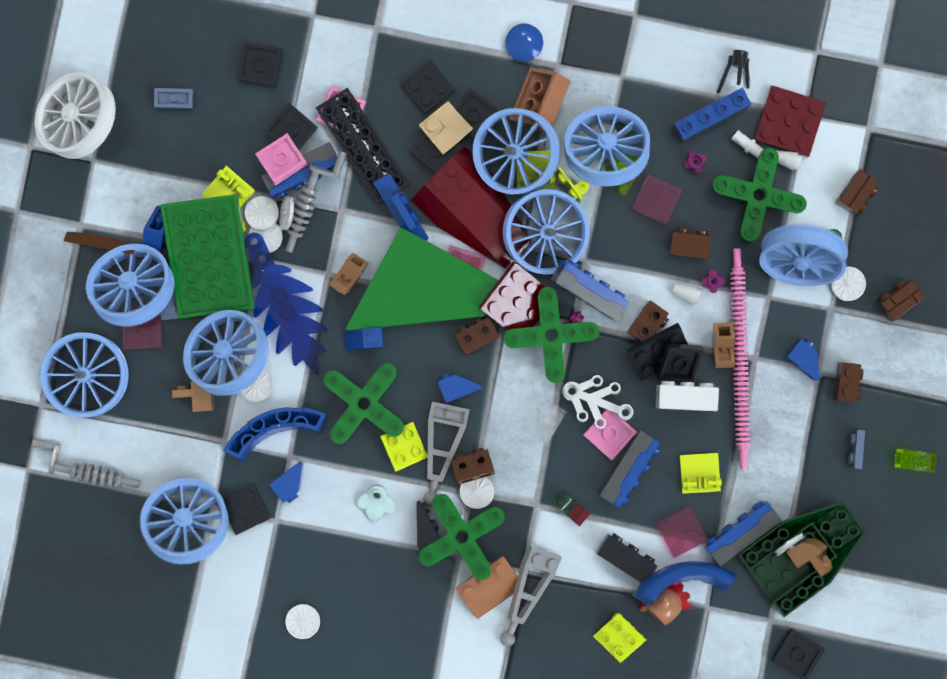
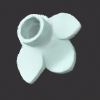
(376, 505)

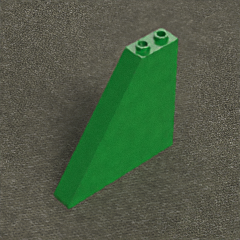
(420, 286)

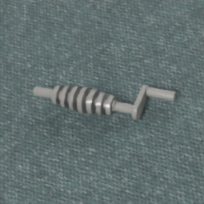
(304, 204)
(82, 472)

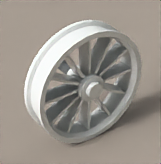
(75, 115)

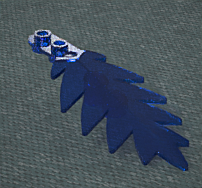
(285, 307)

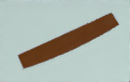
(96, 241)

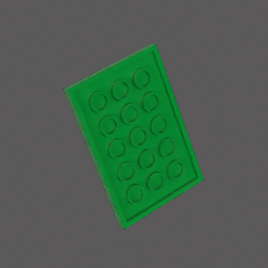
(208, 255)

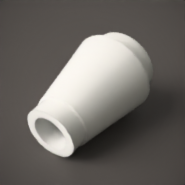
(790, 160)
(688, 293)

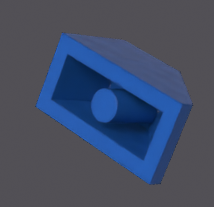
(154, 230)
(364, 339)
(805, 358)
(456, 387)
(289, 483)

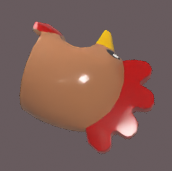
(668, 604)

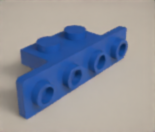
(399, 206)

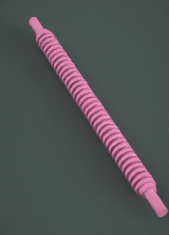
(738, 271)

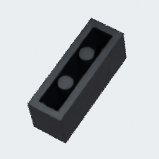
(626, 557)

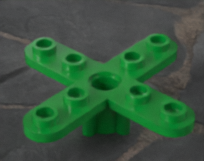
(761, 182)
(564, 334)
(353, 394)
(454, 525)

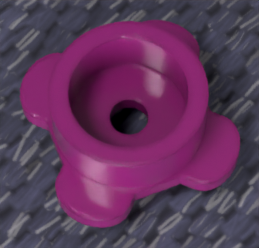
(690, 162)
(712, 276)
(576, 317)

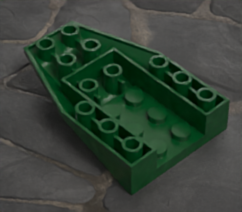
(778, 575)

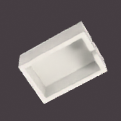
(687, 396)

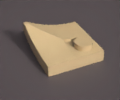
(445, 128)

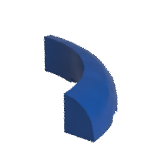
(271, 423)
(683, 572)

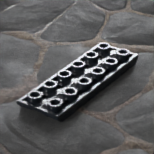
(360, 142)

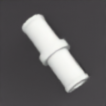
(746, 143)

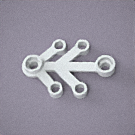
(594, 400)

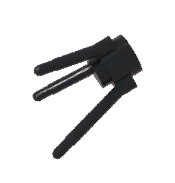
(739, 61)

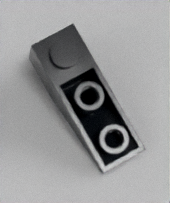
(425, 527)

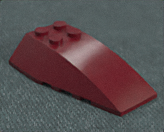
(469, 209)

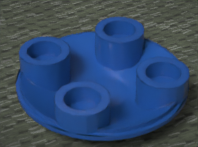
(524, 42)

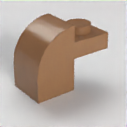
(349, 274)
(723, 344)
(200, 398)
(810, 550)

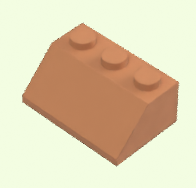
(543, 94)
(486, 594)

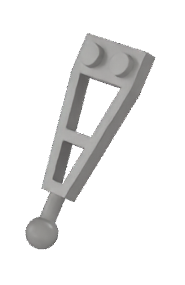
(448, 415)
(537, 559)

